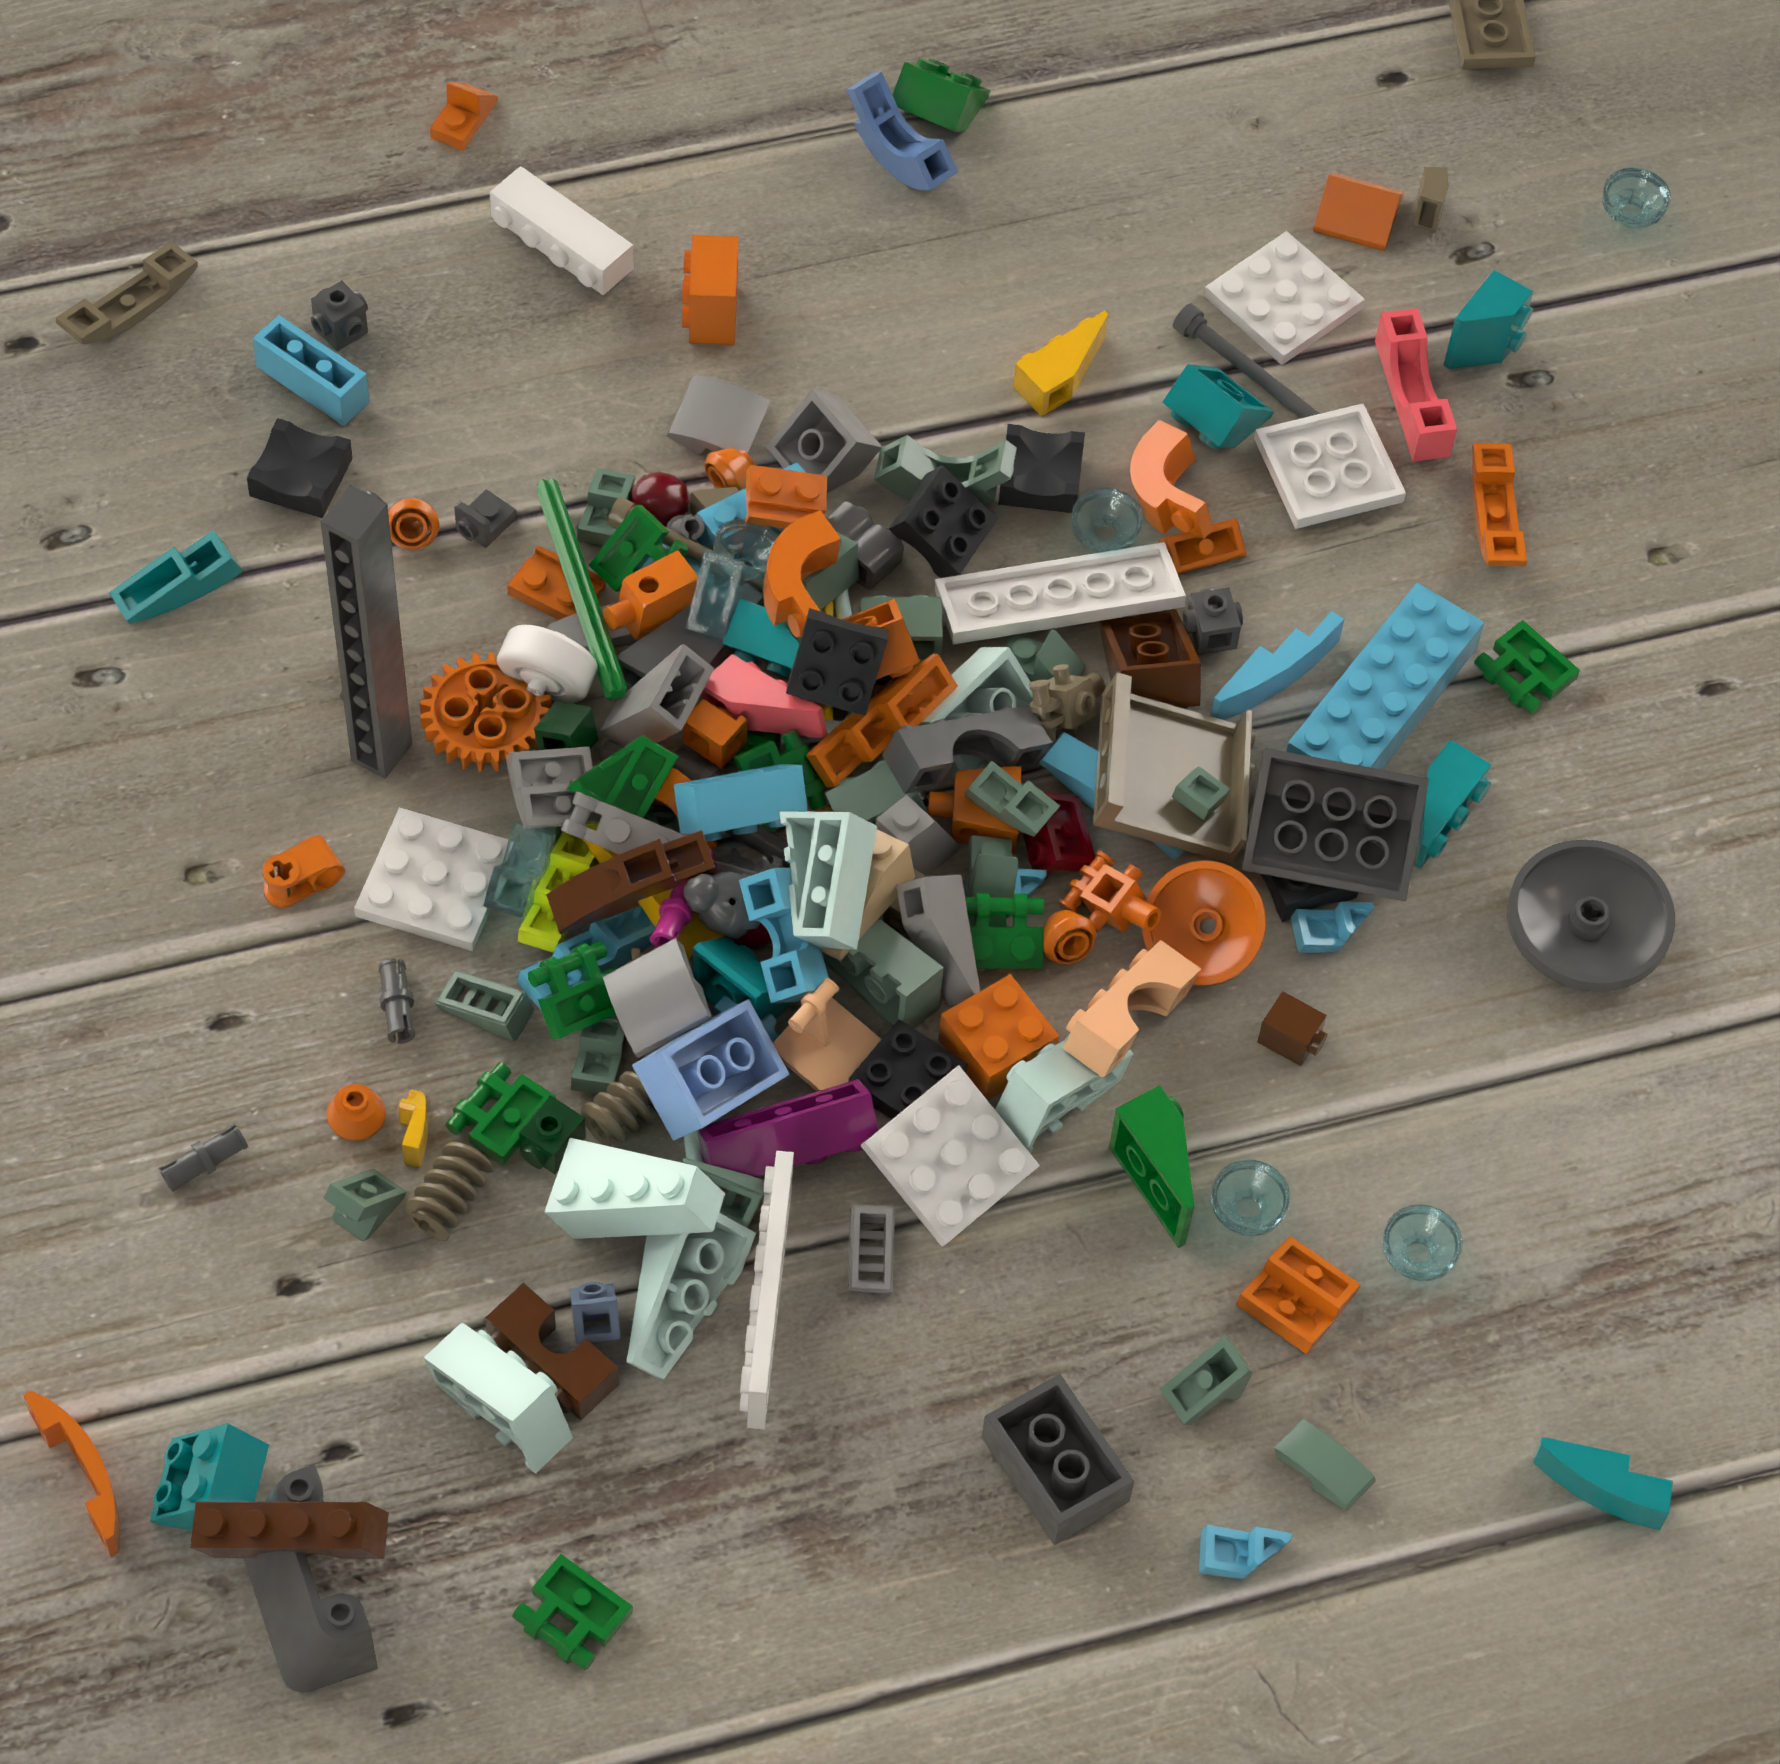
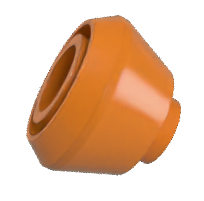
(728, 468)
(413, 524)
(1068, 937)
(356, 1112)

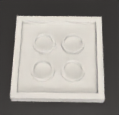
(1284, 297)
(1329, 466)
(432, 879)
(950, 1155)

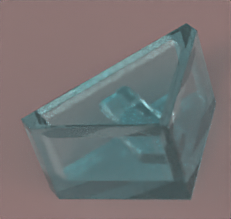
(716, 594)

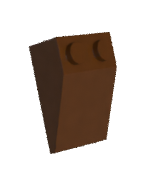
(1156, 655)

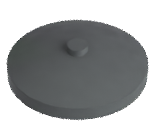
(1591, 915)

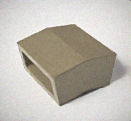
(1431, 198)

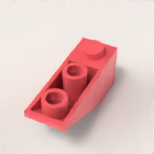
(762, 700)

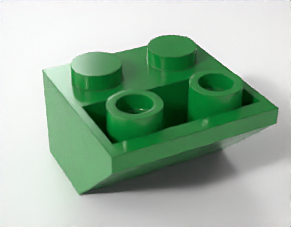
(939, 96)

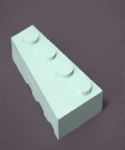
(629, 1194)

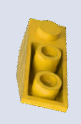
(1056, 370)

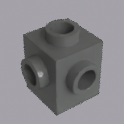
(339, 315)
(1213, 620)

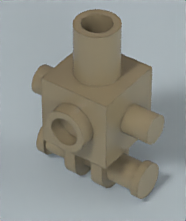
(1065, 700)

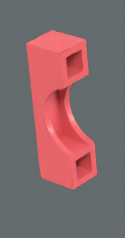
(1423, 417)

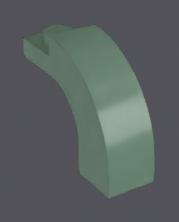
(906, 462)

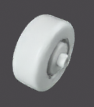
(547, 663)

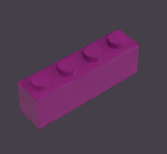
(806, 1125)

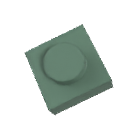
(1201, 792)

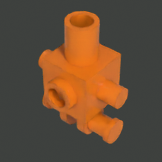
(1111, 896)

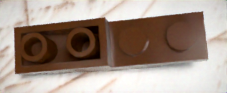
(627, 878)

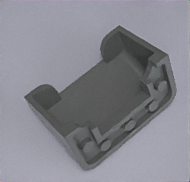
(311, 1637)

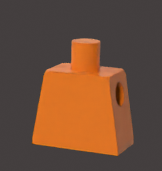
(653, 596)
(966, 815)

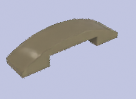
(133, 301)

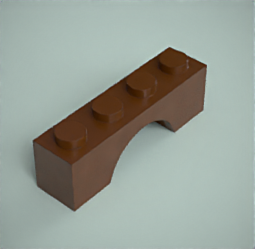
(320, 1528)

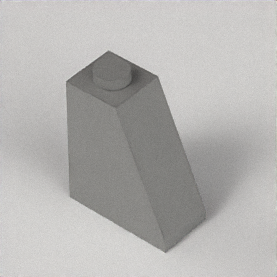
(660, 700)
(926, 838)

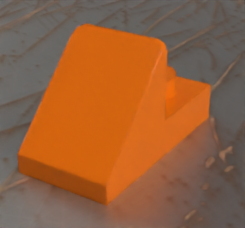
(462, 115)

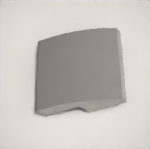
(717, 416)
(541, 784)
(657, 998)

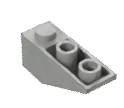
(938, 925)

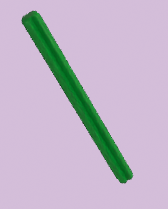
(581, 589)

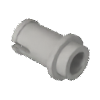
(693, 525)

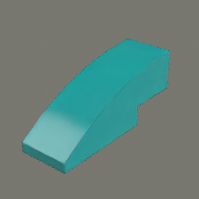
(176, 579)
(1605, 1481)

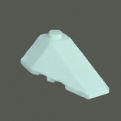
(681, 1286)

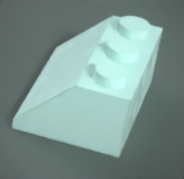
(985, 685)

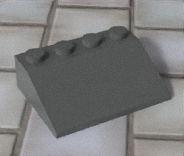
(1335, 824)

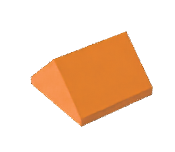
(1358, 211)

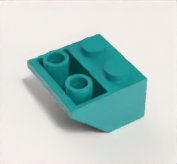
(207, 1467)

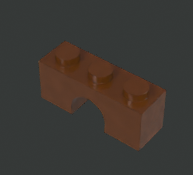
(581, 1375)

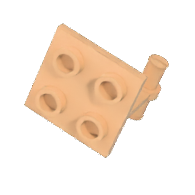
(824, 1040)

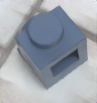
(594, 1303)

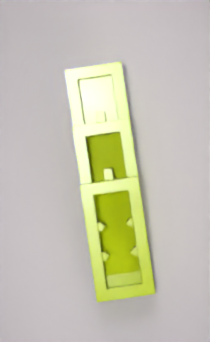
(567, 860)

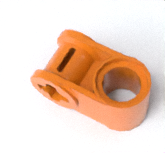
(303, 869)

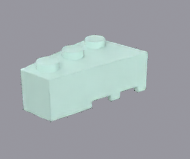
(829, 875)
(1048, 1089)

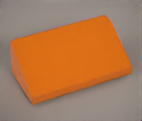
(1193, 552)

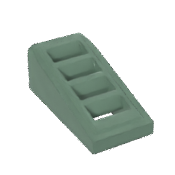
(508, 1017)
(735, 1182)

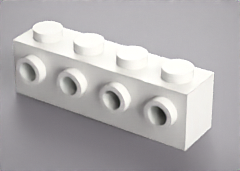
(561, 230)

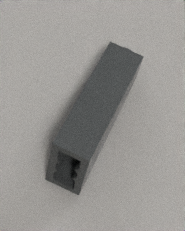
(658, 644)

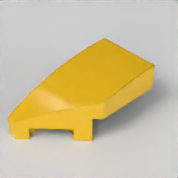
(414, 1114)

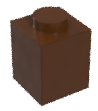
(1293, 1029)

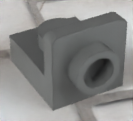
(484, 518)

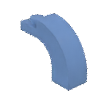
(893, 142)

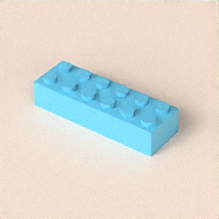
(1391, 682)

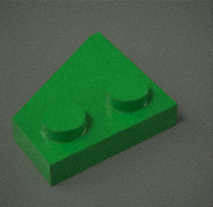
(628, 776)

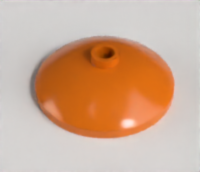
(1206, 892)

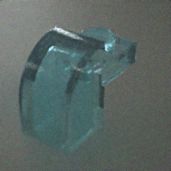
(523, 866)

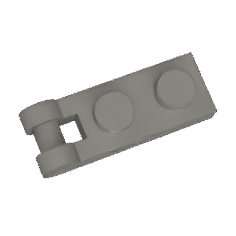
(617, 829)

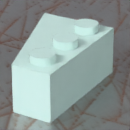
(502, 1392)

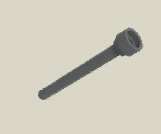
(1192, 323)

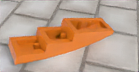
(899, 704)

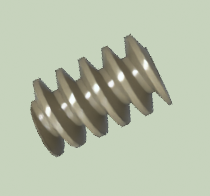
(617, 1109)
(445, 1187)

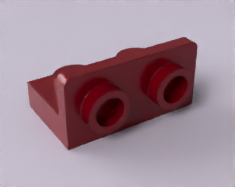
(1063, 840)

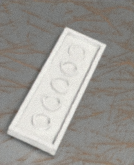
(1059, 593)
(766, 1290)

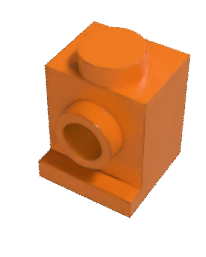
(714, 733)

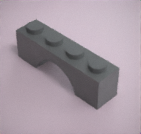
(925, 753)

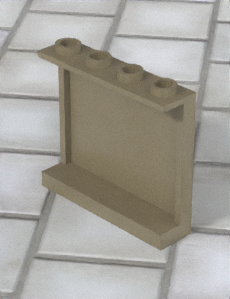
(1149, 751)

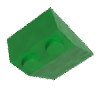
(1153, 1152)

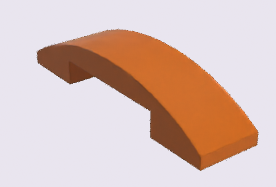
(1496, 506)
(58, 1426)

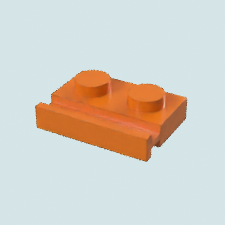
(782, 496)
(544, 586)

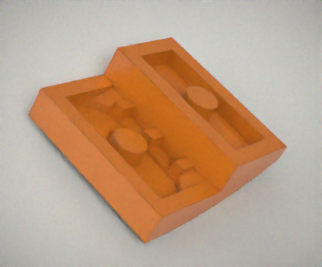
(1298, 1294)

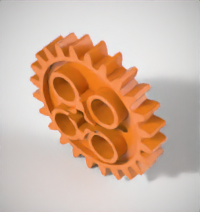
(458, 695)

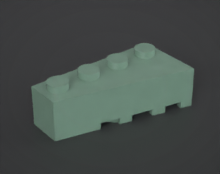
(891, 976)

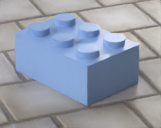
(710, 1070)

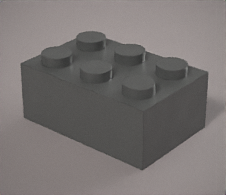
(1057, 1459)

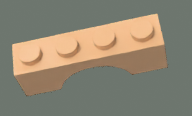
(1106, 1030)

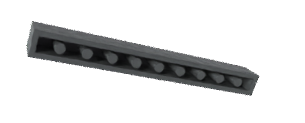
(367, 629)

